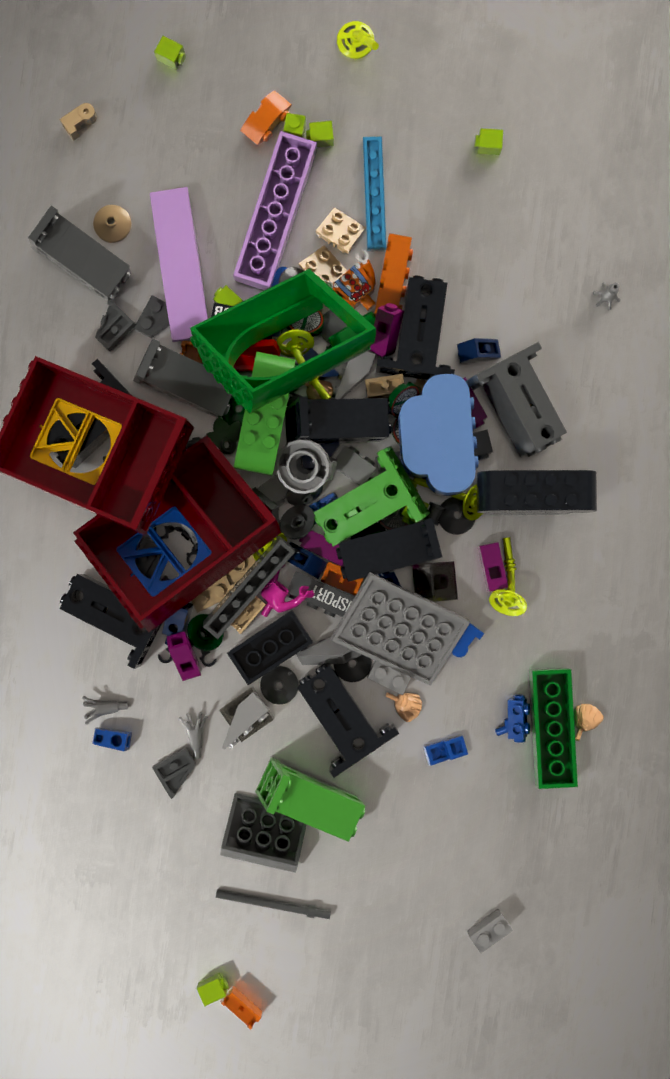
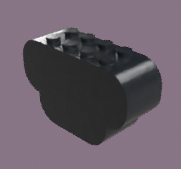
(536, 492)

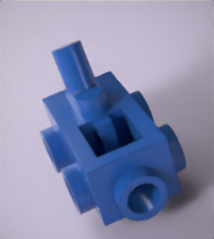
(516, 723)

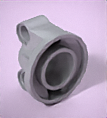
(298, 478)

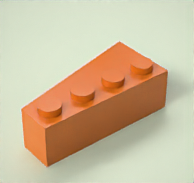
(394, 271)

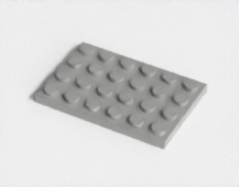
(400, 629)

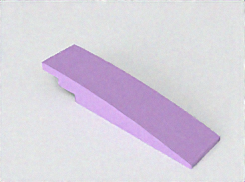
(179, 261)

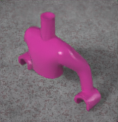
(275, 595)

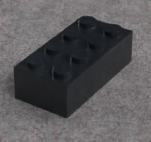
(270, 647)

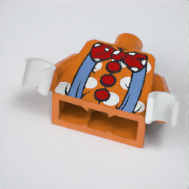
(357, 283)

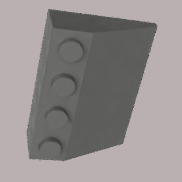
(261, 836)

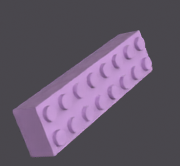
(275, 211)

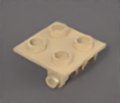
(340, 230)
(324, 265)

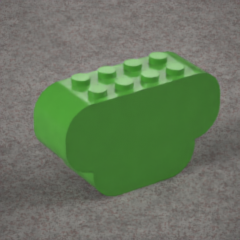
(263, 427)

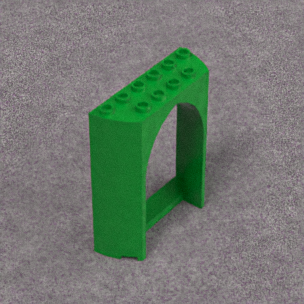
(231, 332)

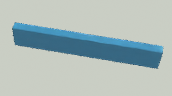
(374, 193)

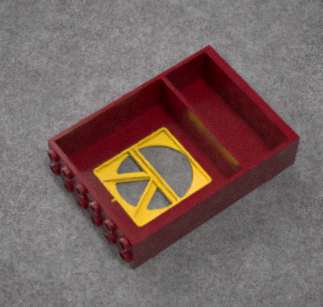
(142, 452)

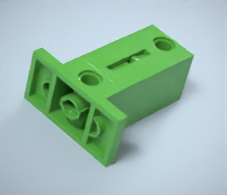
(371, 501)
(309, 800)

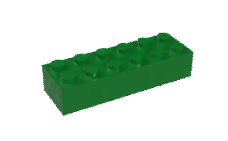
(553, 728)

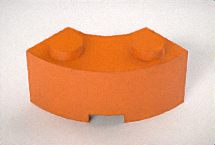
(262, 122)

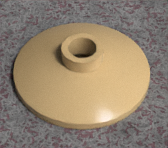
(115, 231)

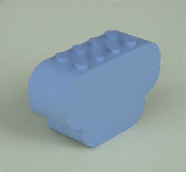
(439, 435)

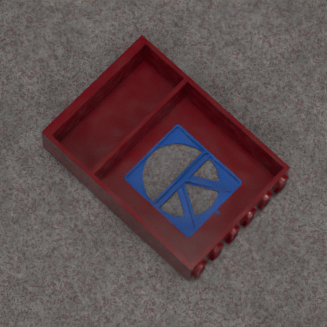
(211, 502)

